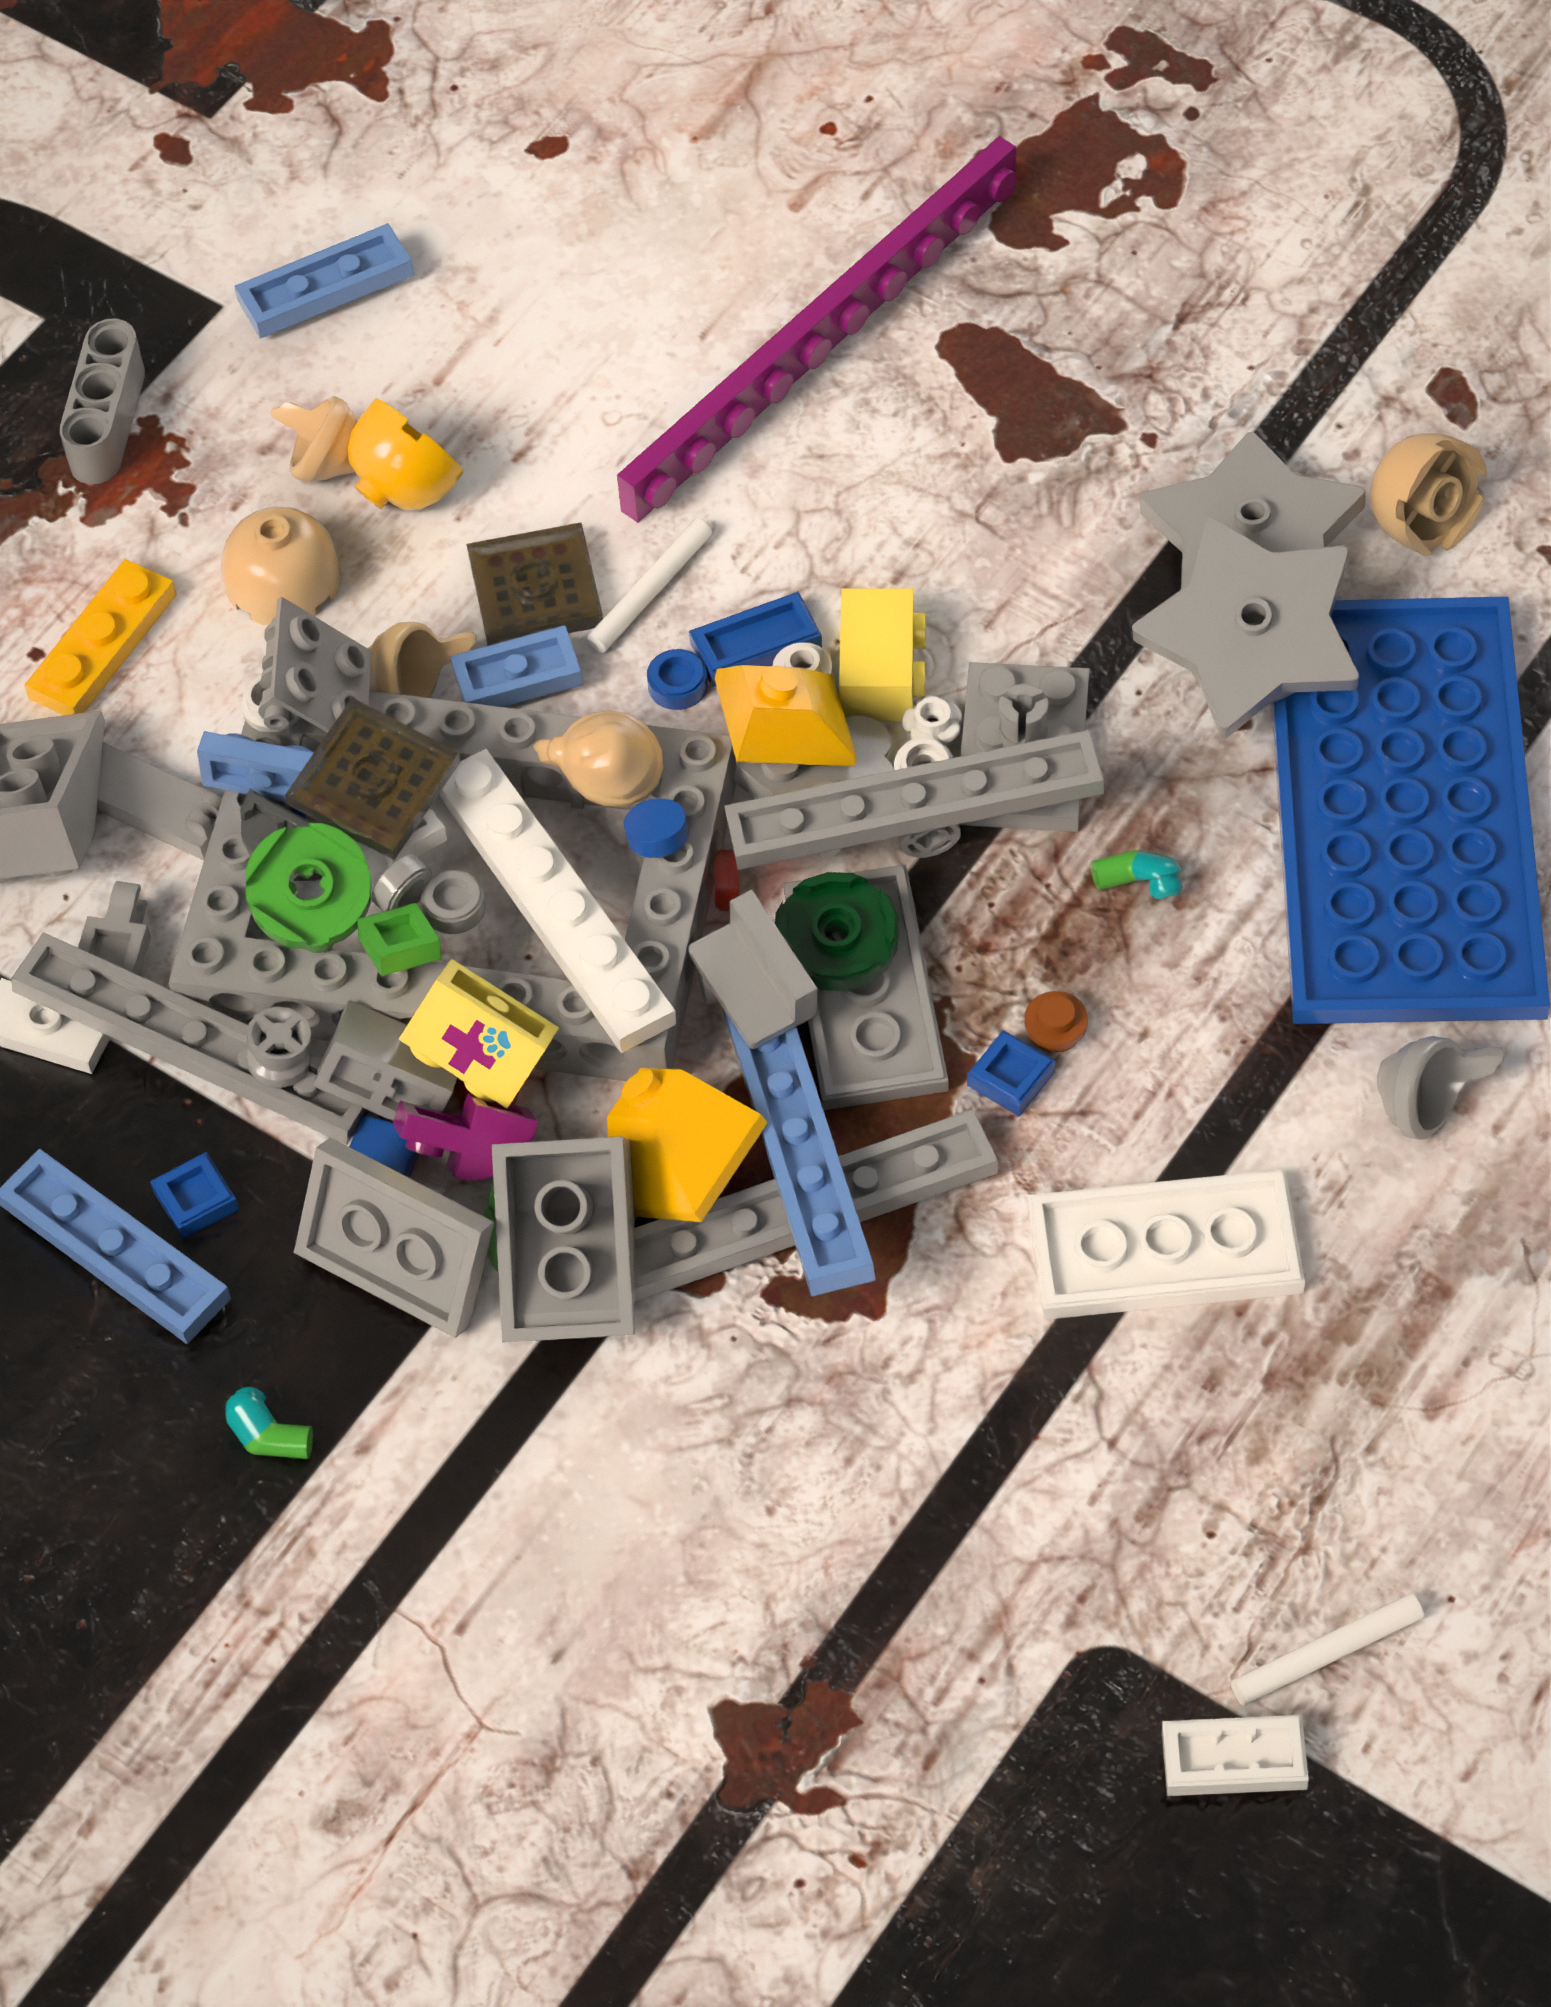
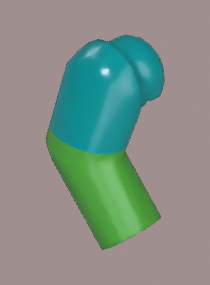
(1138, 866)
(259, 1430)

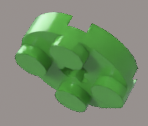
(301, 851)

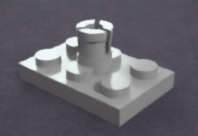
(1021, 706)
(393, 1237)

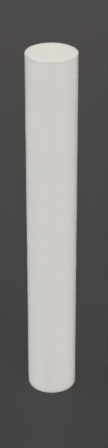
(649, 585)
(1327, 1649)

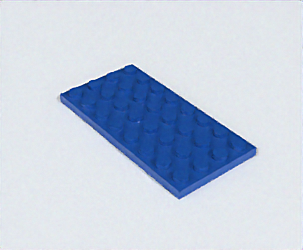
(1411, 824)

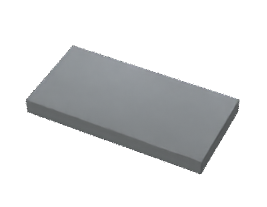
(885, 1034)

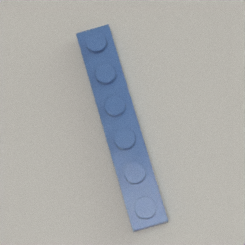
(804, 1163)

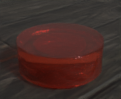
(726, 879)

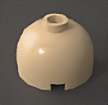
(1428, 491)
(278, 556)

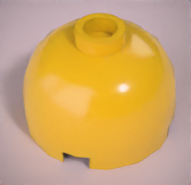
(398, 461)

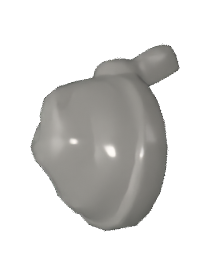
(1426, 1079)

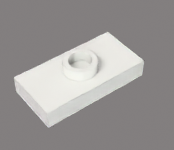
(46, 1033)
(1234, 1755)

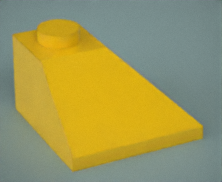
(784, 716)
(682, 1141)

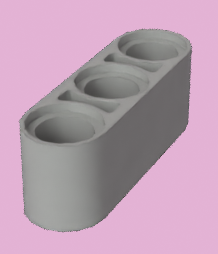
(102, 401)

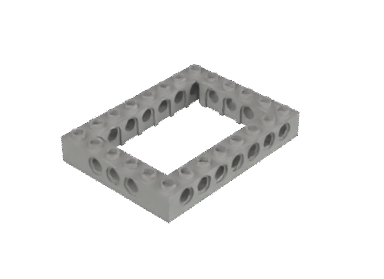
(240, 974)

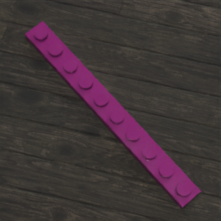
(816, 330)

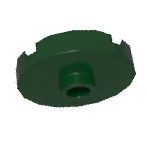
(842, 905)

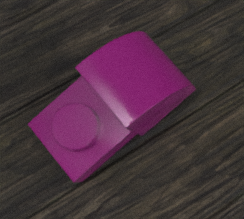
(466, 1137)

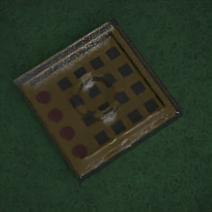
(534, 583)
(373, 778)

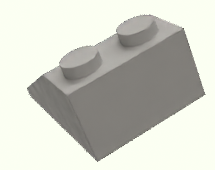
(48, 793)
(565, 1238)

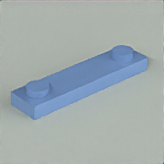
(113, 1246)

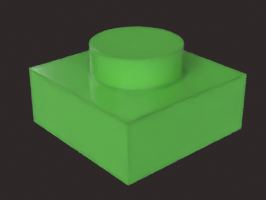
(399, 939)

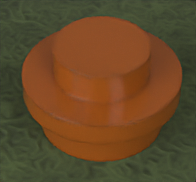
(1056, 1021)

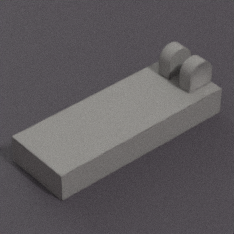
(156, 801)

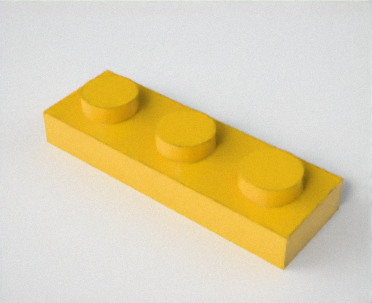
(100, 639)

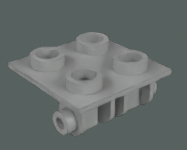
(310, 670)

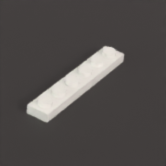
(556, 903)

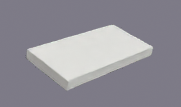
(1165, 1244)

